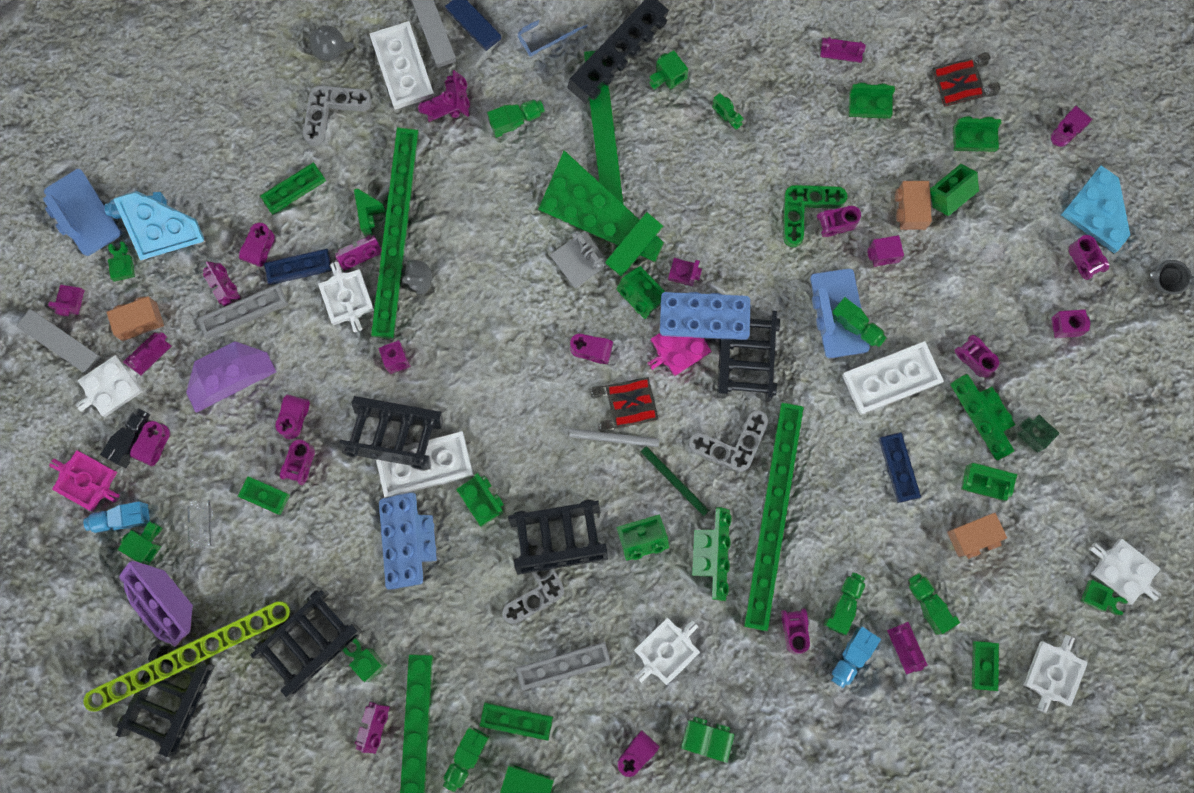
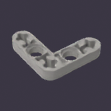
(328, 102)
(732, 452)
(541, 592)

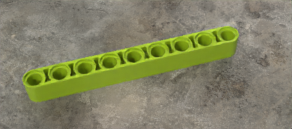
(178, 659)

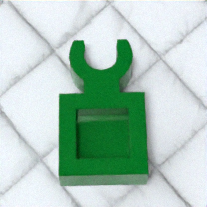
(725, 109)
(120, 266)
(1101, 597)

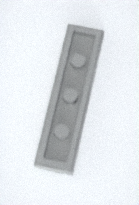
(434, 32)
(242, 311)
(58, 341)
(563, 666)

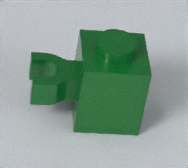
(669, 70)
(141, 545)
(366, 662)

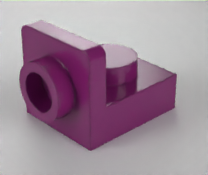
(685, 272)
(67, 300)

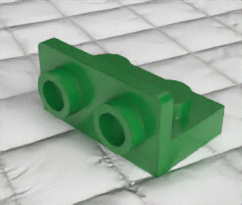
(871, 100)
(976, 134)
(640, 291)
(480, 500)
(643, 537)

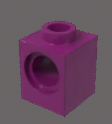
(885, 251)
(1062, 327)
(394, 357)

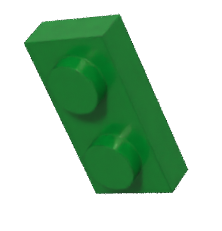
(263, 495)
(985, 666)

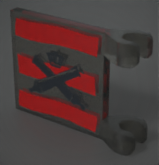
(961, 80)
(629, 403)

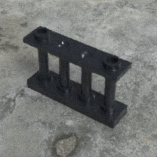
(727, 363)
(389, 412)
(572, 554)
(328, 649)
(179, 718)

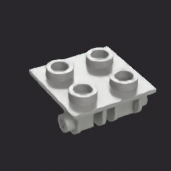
(579, 259)

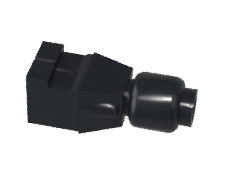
(121, 443)

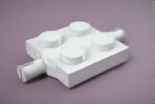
(346, 297)
(109, 386)
(1125, 571)
(666, 651)
(1055, 673)

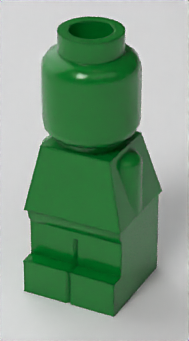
(512, 116)
(856, 321)
(932, 606)
(845, 607)
(465, 758)

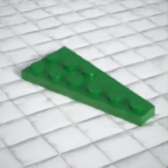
(587, 204)

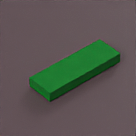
(292, 188)
(634, 244)
(516, 721)

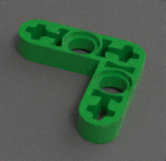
(798, 206)

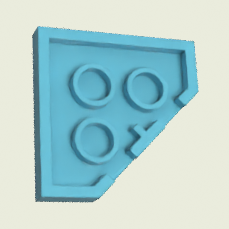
(1101, 210)
(156, 226)

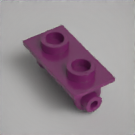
(842, 50)
(459, 82)
(440, 105)
(352, 256)
(217, 275)
(148, 353)
(907, 648)
(370, 738)

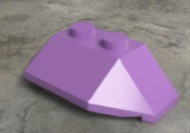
(226, 373)
(157, 601)

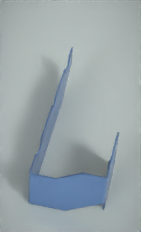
(528, 27)

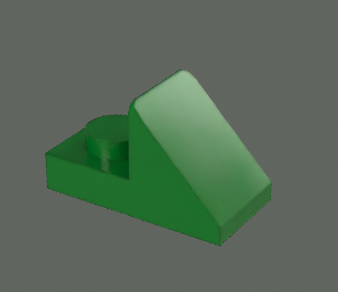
(366, 208)

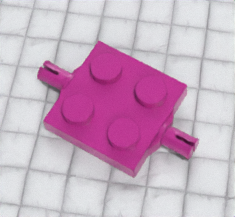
(678, 352)
(84, 480)

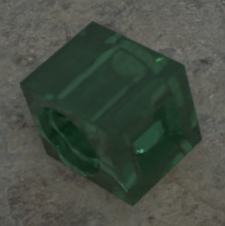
(1047, 433)

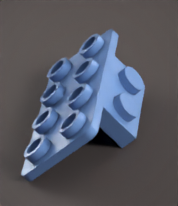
(80, 213)
(828, 292)
(705, 315)
(406, 540)

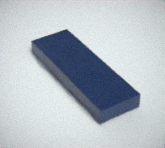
(473, 23)
(298, 266)
(899, 467)

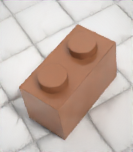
(914, 205)
(135, 318)
(977, 535)

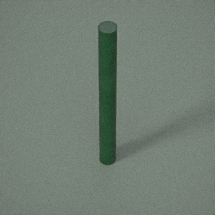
(674, 480)

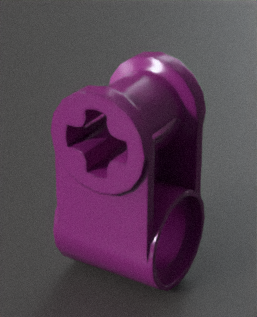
(1070, 126)
(834, 220)
(257, 246)
(1089, 257)
(593, 349)
(976, 355)
(292, 413)
(149, 445)
(296, 463)
(796, 628)
(640, 750)

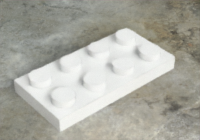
(402, 65)
(892, 378)
(448, 463)

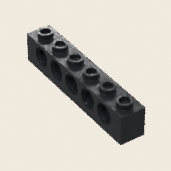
(649, 11)

